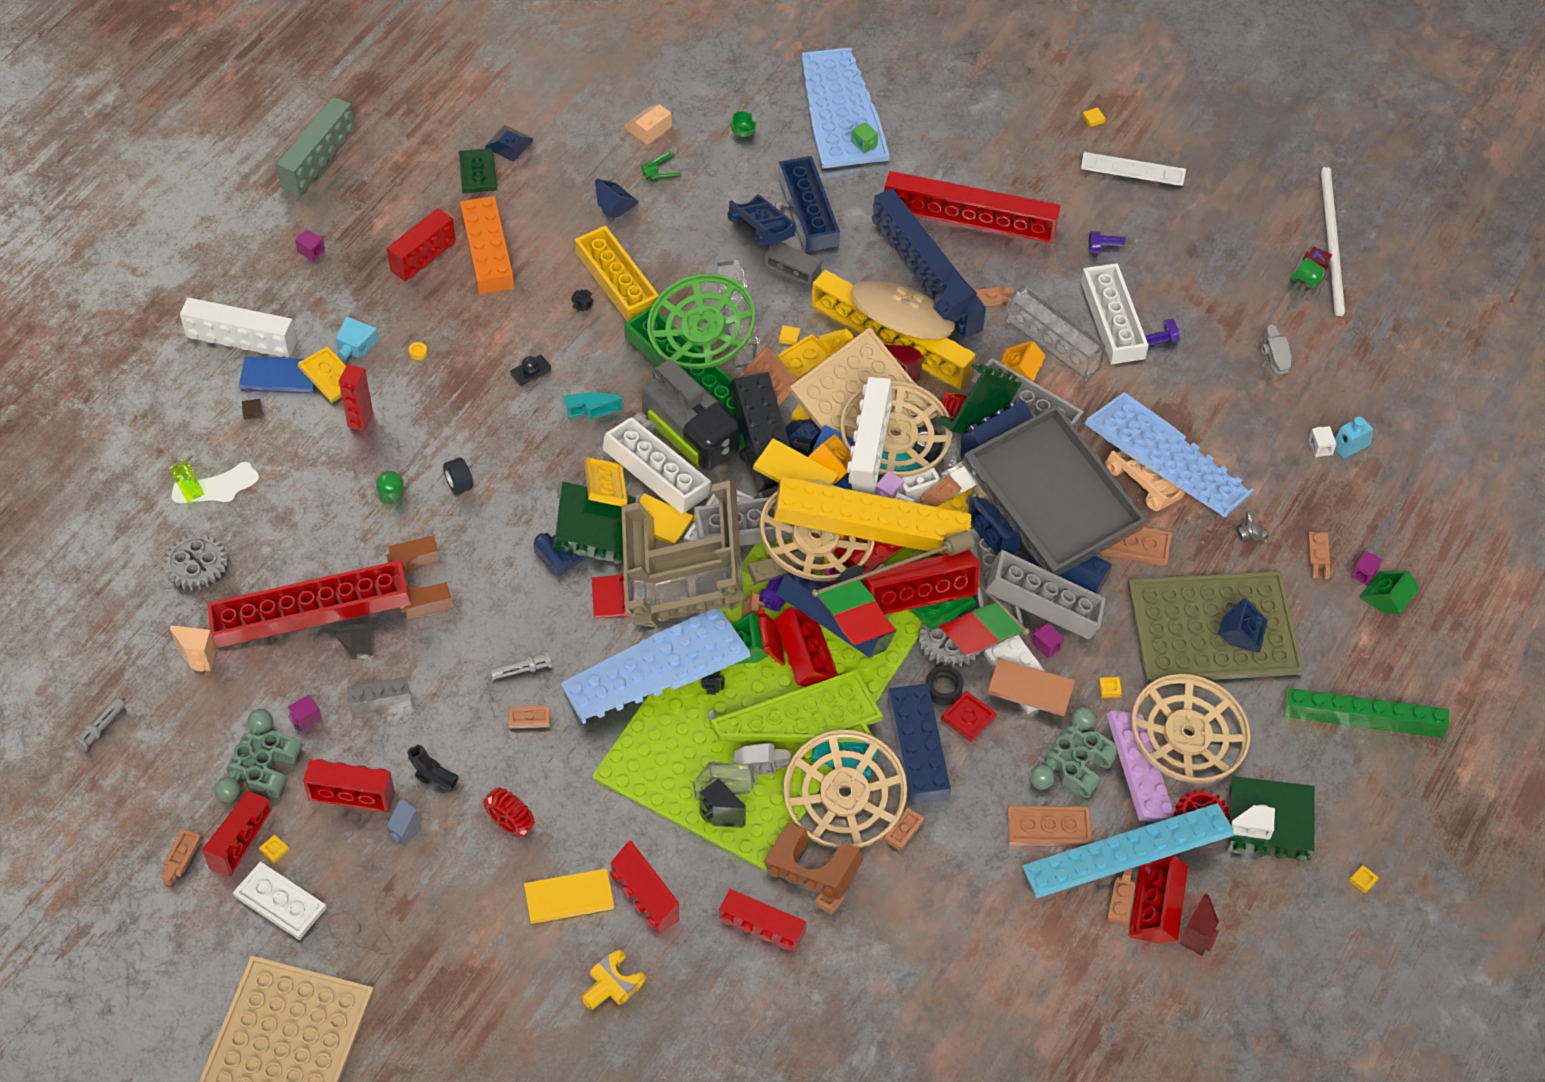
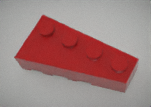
(236, 833)

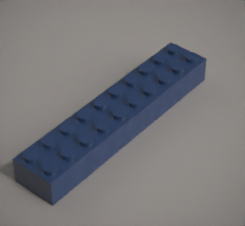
(922, 255)

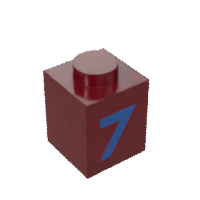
(1319, 256)

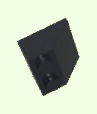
(722, 806)

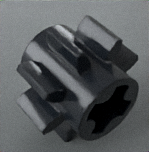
(582, 300)
(713, 683)

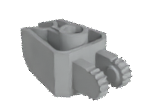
(1276, 351)
(763, 757)

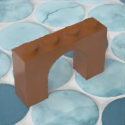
(423, 599)
(829, 880)

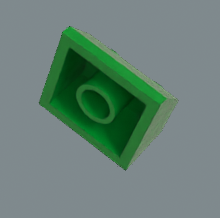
(1391, 591)
(749, 632)

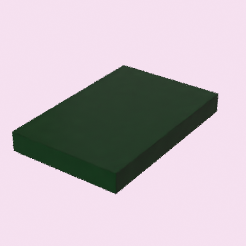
(477, 170)

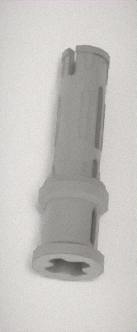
(531, 663)
(91, 732)

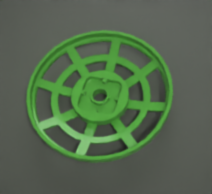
(699, 315)

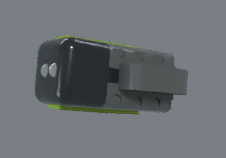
(690, 416)

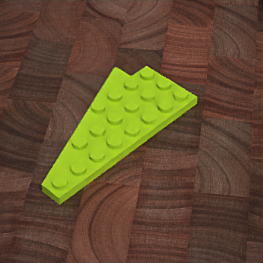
(804, 713)

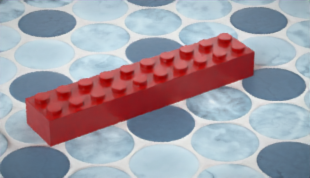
(976, 207)
(308, 603)

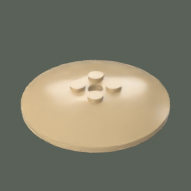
(901, 309)

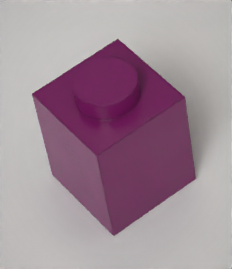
(309, 245)
(1366, 568)
(1047, 640)
(304, 712)

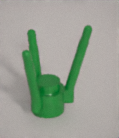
(650, 168)

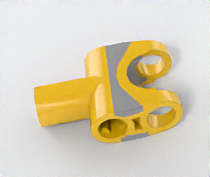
(611, 983)

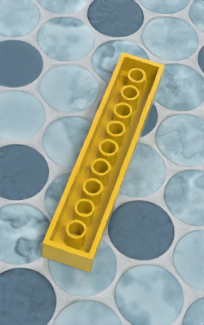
(941, 356)
(866, 515)

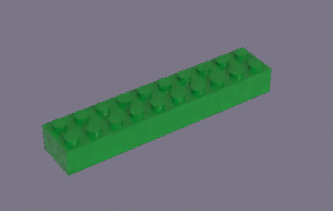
(711, 379)

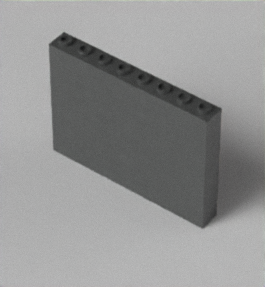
(1054, 491)

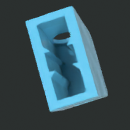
(355, 338)
(1353, 437)

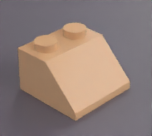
(650, 123)
(195, 646)

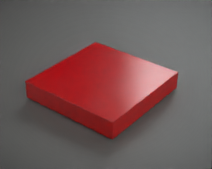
(968, 716)

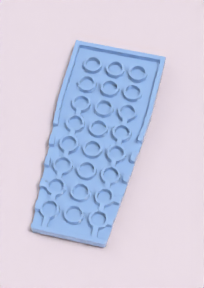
(839, 105)
(1165, 451)
(659, 662)

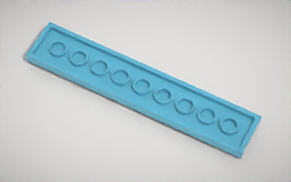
(1127, 850)

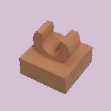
(751, 605)
(828, 904)

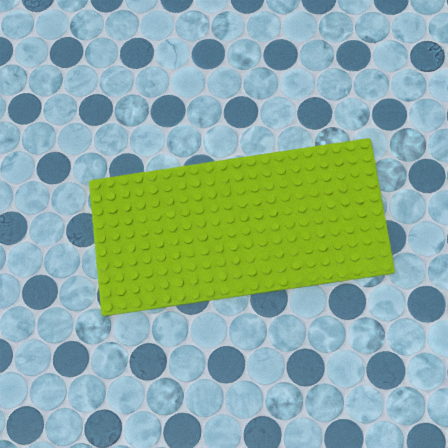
(674, 739)

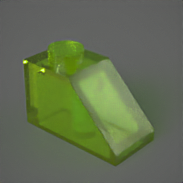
(185, 480)

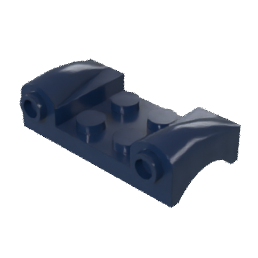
(770, 223)
(558, 561)

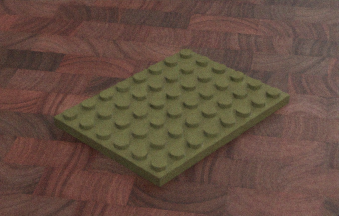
(1182, 619)

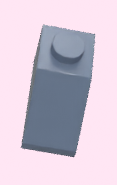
(403, 823)

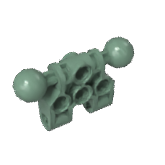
(1063, 760)
(270, 782)

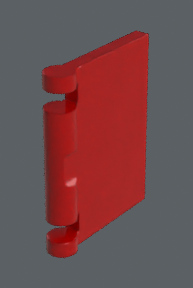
(608, 596)
(770, 637)

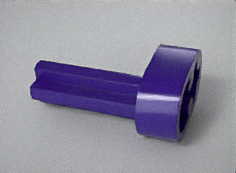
(1096, 240)
(1169, 334)
(769, 597)

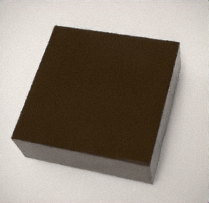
(252, 409)

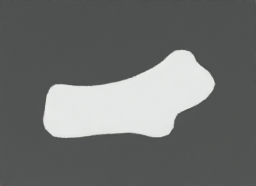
(223, 486)

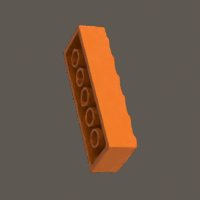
(487, 245)

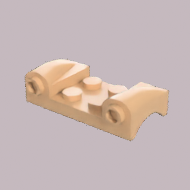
(1161, 491)

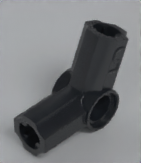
(430, 771)

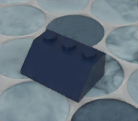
(993, 527)

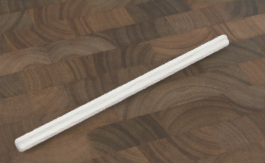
(1332, 237)

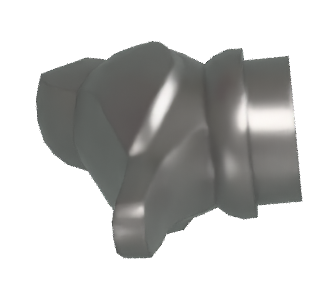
(1251, 530)

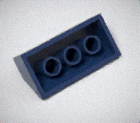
(992, 427)
(1089, 574)

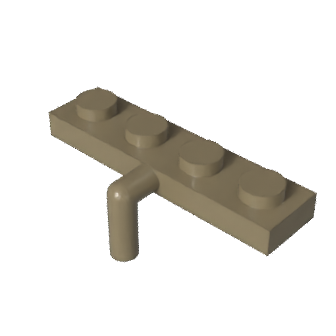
(769, 569)

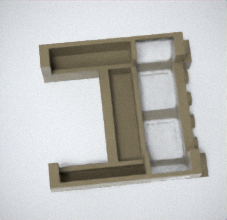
(685, 575)

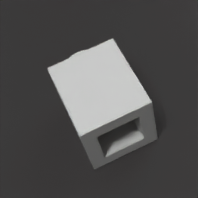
(1322, 441)

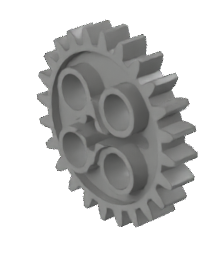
(206, 551)
(940, 646)

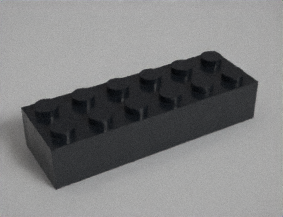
(759, 419)

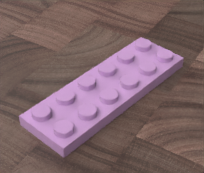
(1143, 779)

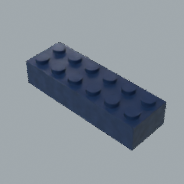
(808, 203)
(798, 593)
(919, 744)

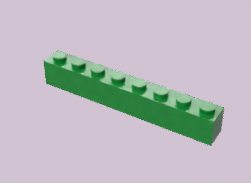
(1366, 713)

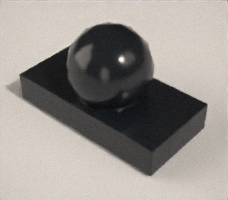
(530, 369)

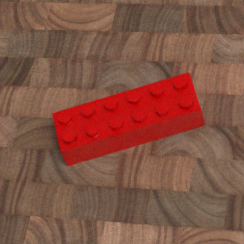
(925, 582)

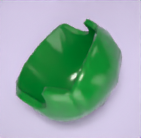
(743, 124)

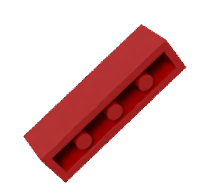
(356, 397)
(762, 920)

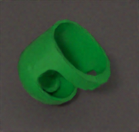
(1309, 272)
(389, 487)

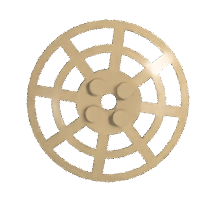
(906, 427)
(809, 545)
(1196, 723)
(849, 778)

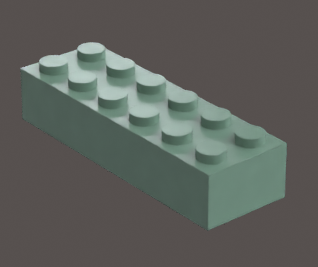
(316, 146)

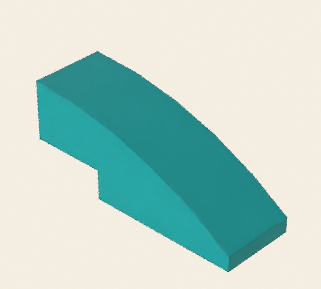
(591, 404)

